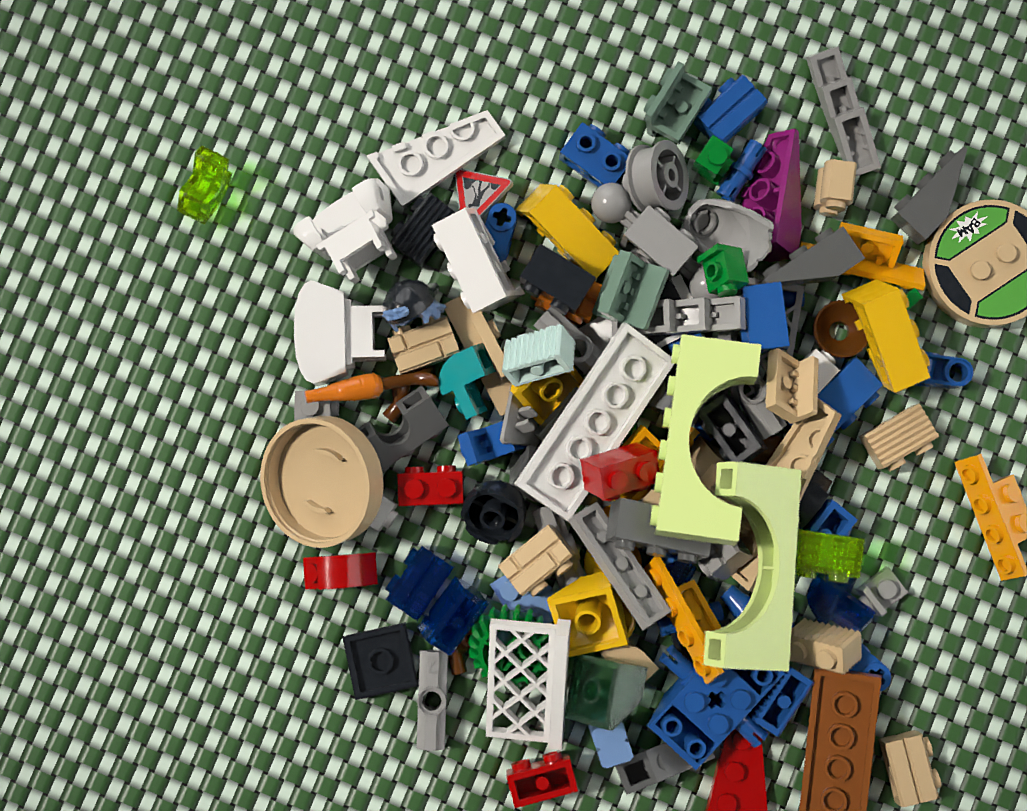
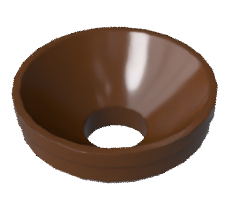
(846, 314)

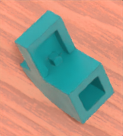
(460, 374)

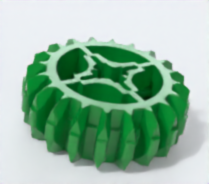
(480, 643)

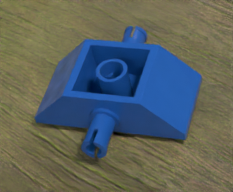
(698, 725)

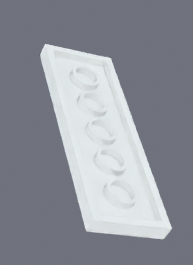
(595, 419)

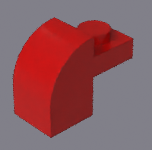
(340, 571)

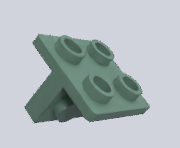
(676, 104)
(630, 291)

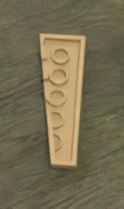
(798, 450)

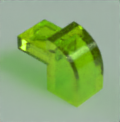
(206, 185)

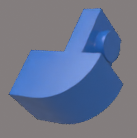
(485, 445)

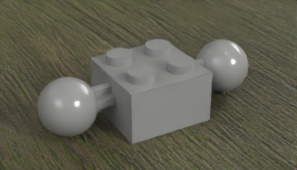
(651, 236)

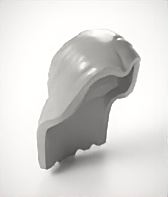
(730, 224)

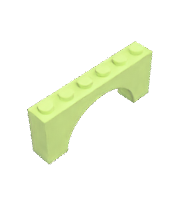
(685, 504)
(763, 630)

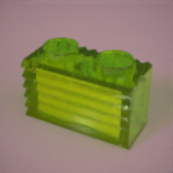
(828, 554)

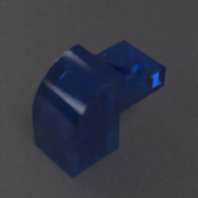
(834, 602)

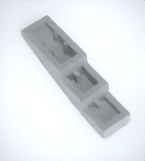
(842, 110)
(695, 316)

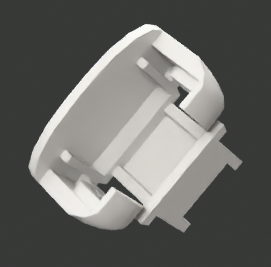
(351, 228)
(332, 333)

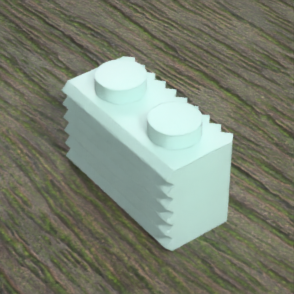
(538, 355)

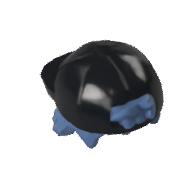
(411, 300)

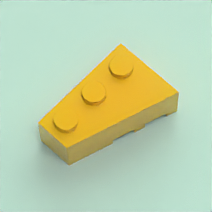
(569, 228)
(889, 334)

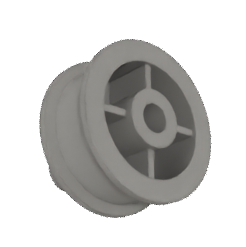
(656, 176)

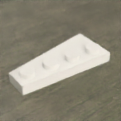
(425, 162)

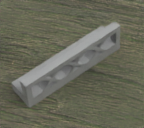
(620, 567)

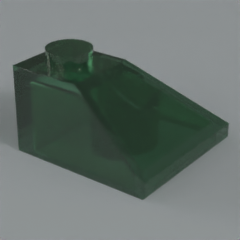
(604, 690)

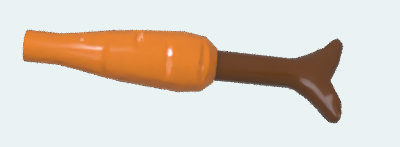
(370, 386)

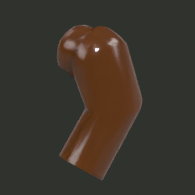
(393, 412)
(457, 659)

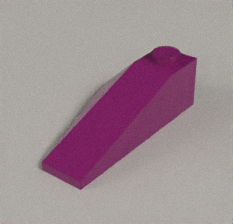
(777, 192)

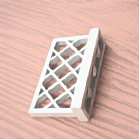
(555, 678)

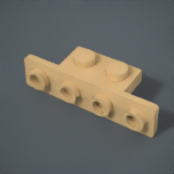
(473, 330)

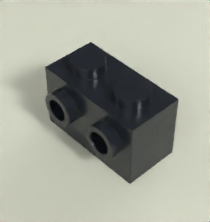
(556, 280)
(731, 430)

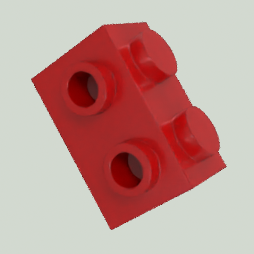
(620, 471)
(430, 488)
(541, 779)

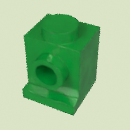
(714, 160)
(724, 270)

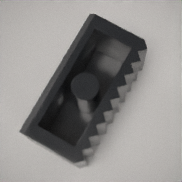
(416, 236)

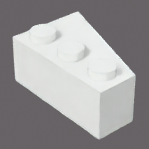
(474, 261)

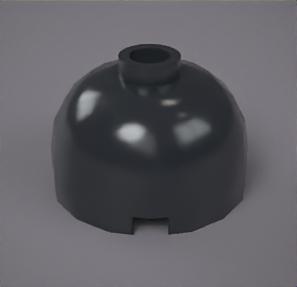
(494, 512)

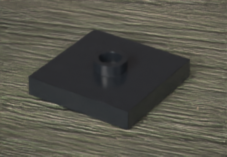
(380, 660)

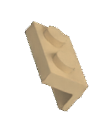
(791, 386)

